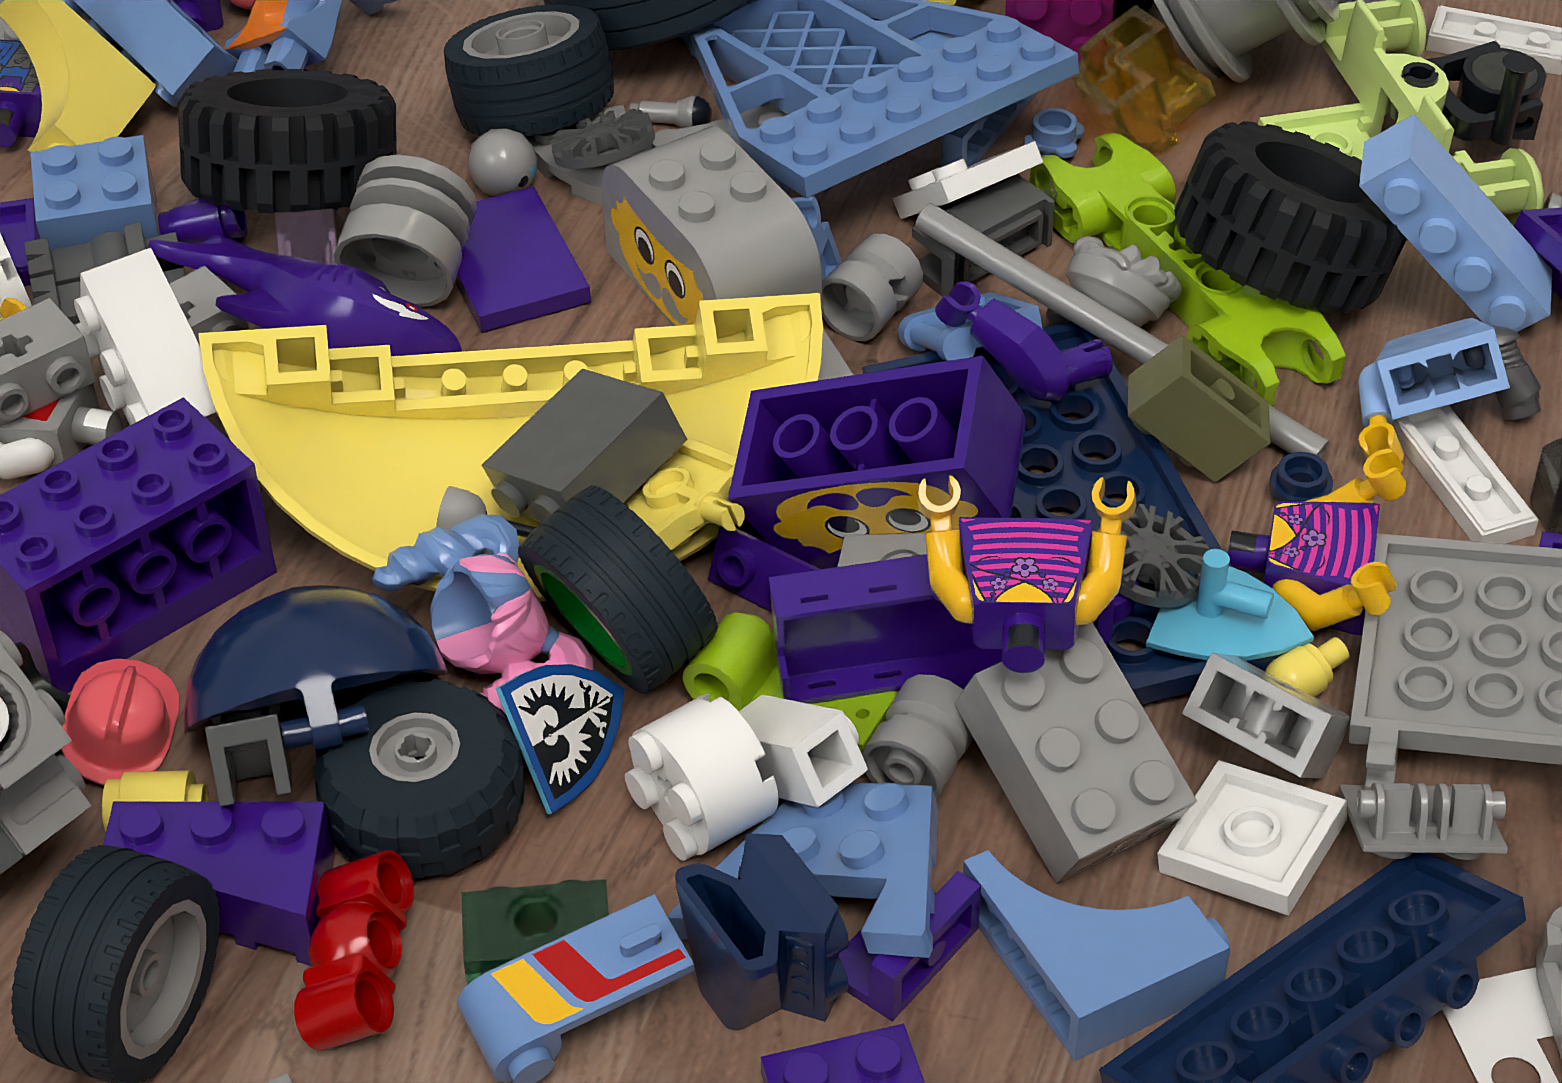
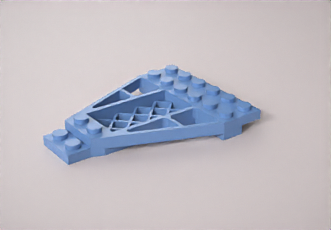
(859, 83)

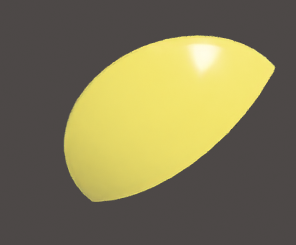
(374, 439)

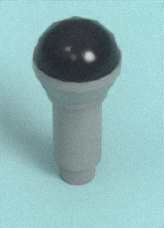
(683, 113)

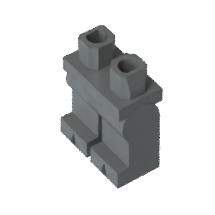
(57, 271)

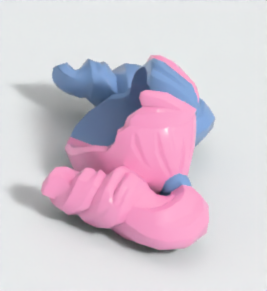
(483, 604)

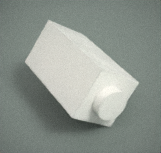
(806, 748)

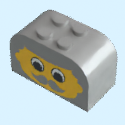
(705, 226)

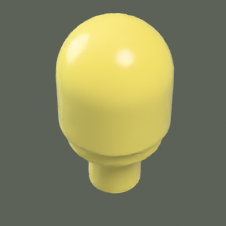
(1310, 666)

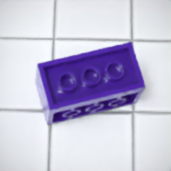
(129, 542)

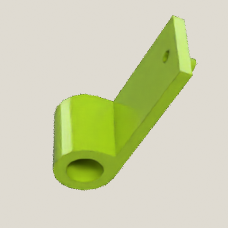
(742, 666)

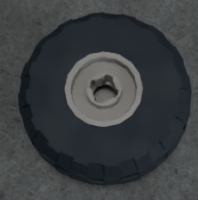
(427, 779)

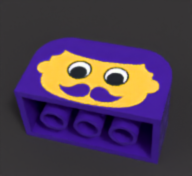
(856, 447)

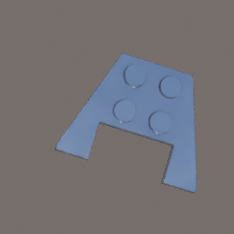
(867, 846)

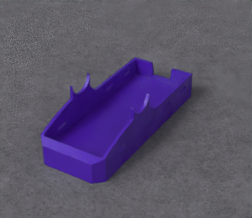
(872, 624)

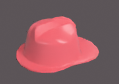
(120, 719)

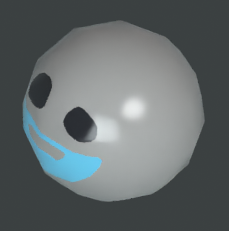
(502, 162)

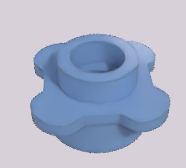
(1055, 132)

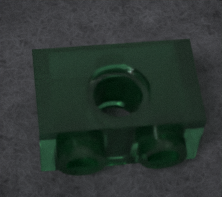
(517, 920)

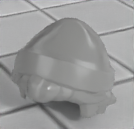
(1122, 280)

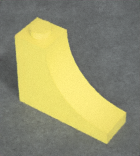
(82, 78)

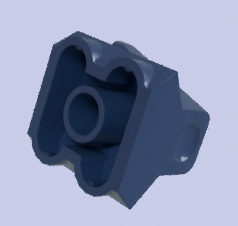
(763, 936)

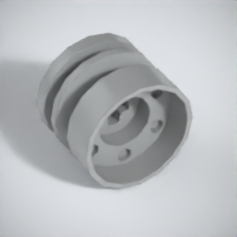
(408, 227)

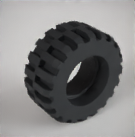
(282, 138)
(1287, 218)

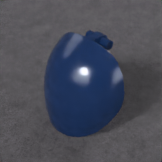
(306, 649)

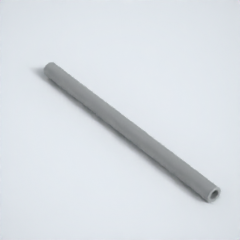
(1082, 310)

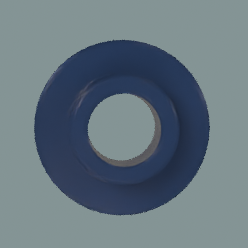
(1300, 478)

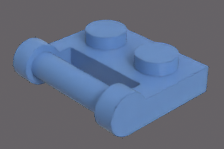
(926, 331)

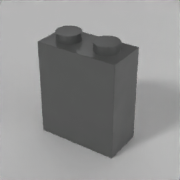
(584, 436)

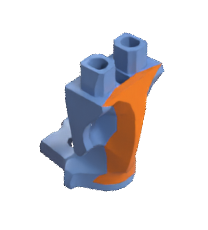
(289, 33)

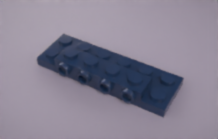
(1337, 985)

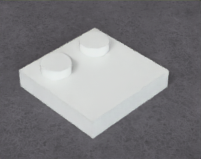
(958, 180)
(1253, 837)

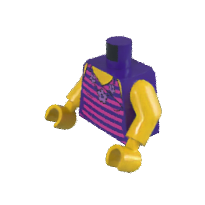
(1325, 550)
(1025, 578)

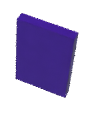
(517, 263)

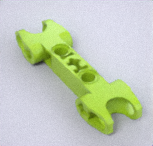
(1132, 203)

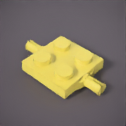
(688, 493)

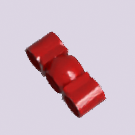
(354, 951)

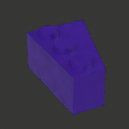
(255, 854)

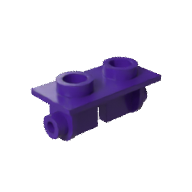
(745, 563)

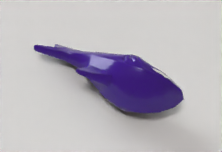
(308, 293)

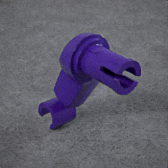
(1023, 346)

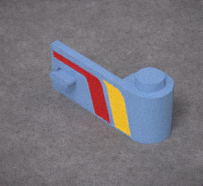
(535, 998)

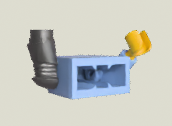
(1439, 370)

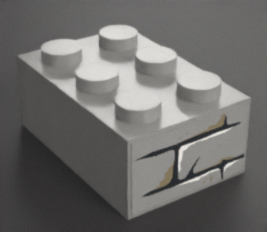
(1075, 755)

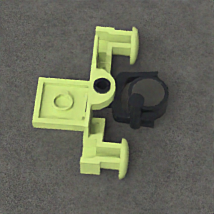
(1494, 98)

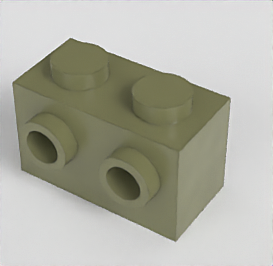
(1198, 409)

